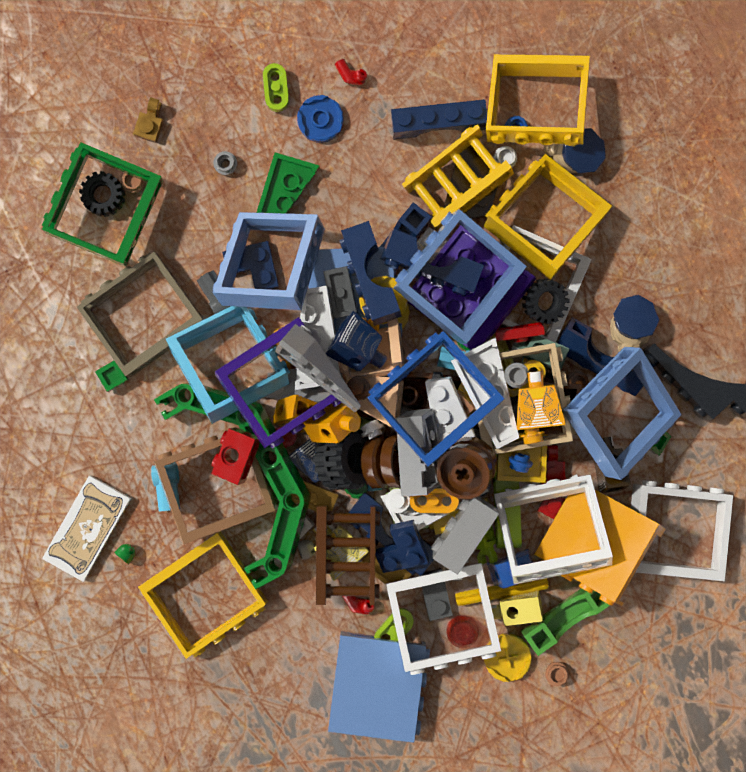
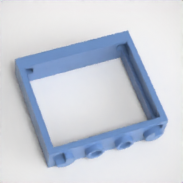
(299, 280)
(490, 301)
(598, 389)

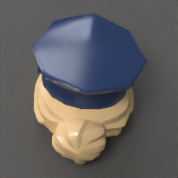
(580, 157)
(633, 322)

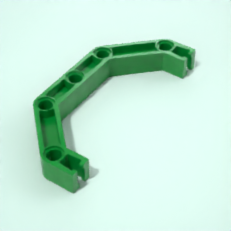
(281, 475)

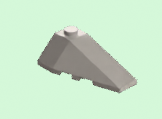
(308, 356)

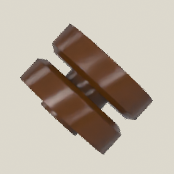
(381, 462)
(467, 468)

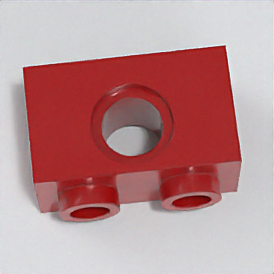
(246, 446)

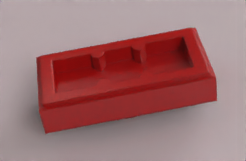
(520, 332)

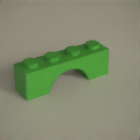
(561, 618)

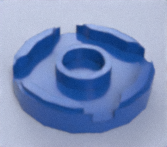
(320, 118)

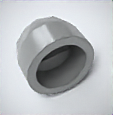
(306, 549)

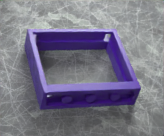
(246, 358)

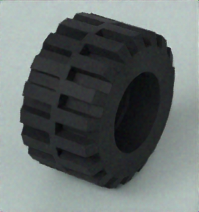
(340, 462)

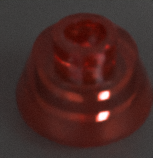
(466, 626)

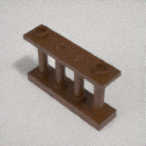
(326, 542)

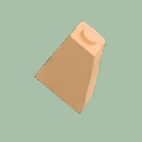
(391, 401)

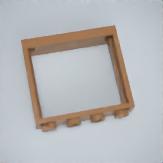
(189, 451)

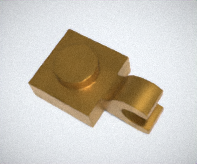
(149, 125)

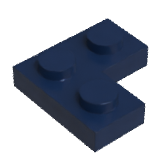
(260, 262)
(408, 549)

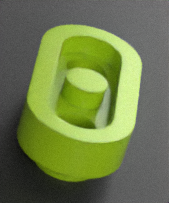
(275, 88)
(388, 626)

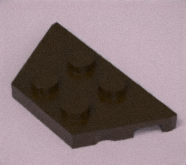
(461, 183)

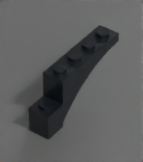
(705, 394)

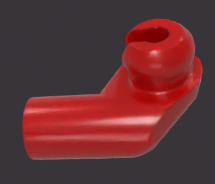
(354, 77)
(359, 605)

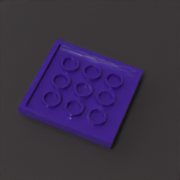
(460, 308)

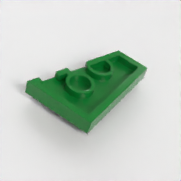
(285, 183)

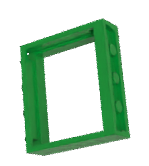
(69, 180)

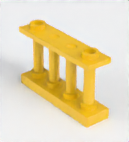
(479, 186)

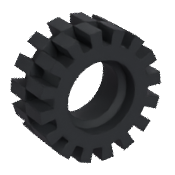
(102, 180)
(556, 307)

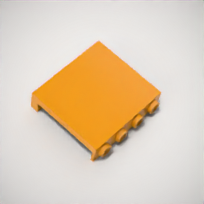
(574, 533)

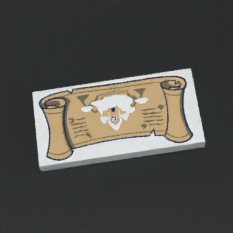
(86, 528)

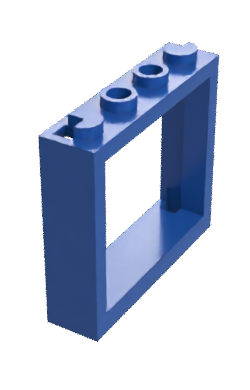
(414, 360)

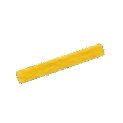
(495, 592)

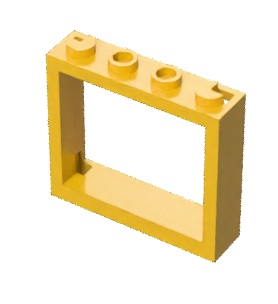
(540, 67)
(570, 186)
(217, 634)

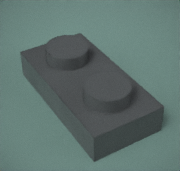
(340, 291)
(436, 599)

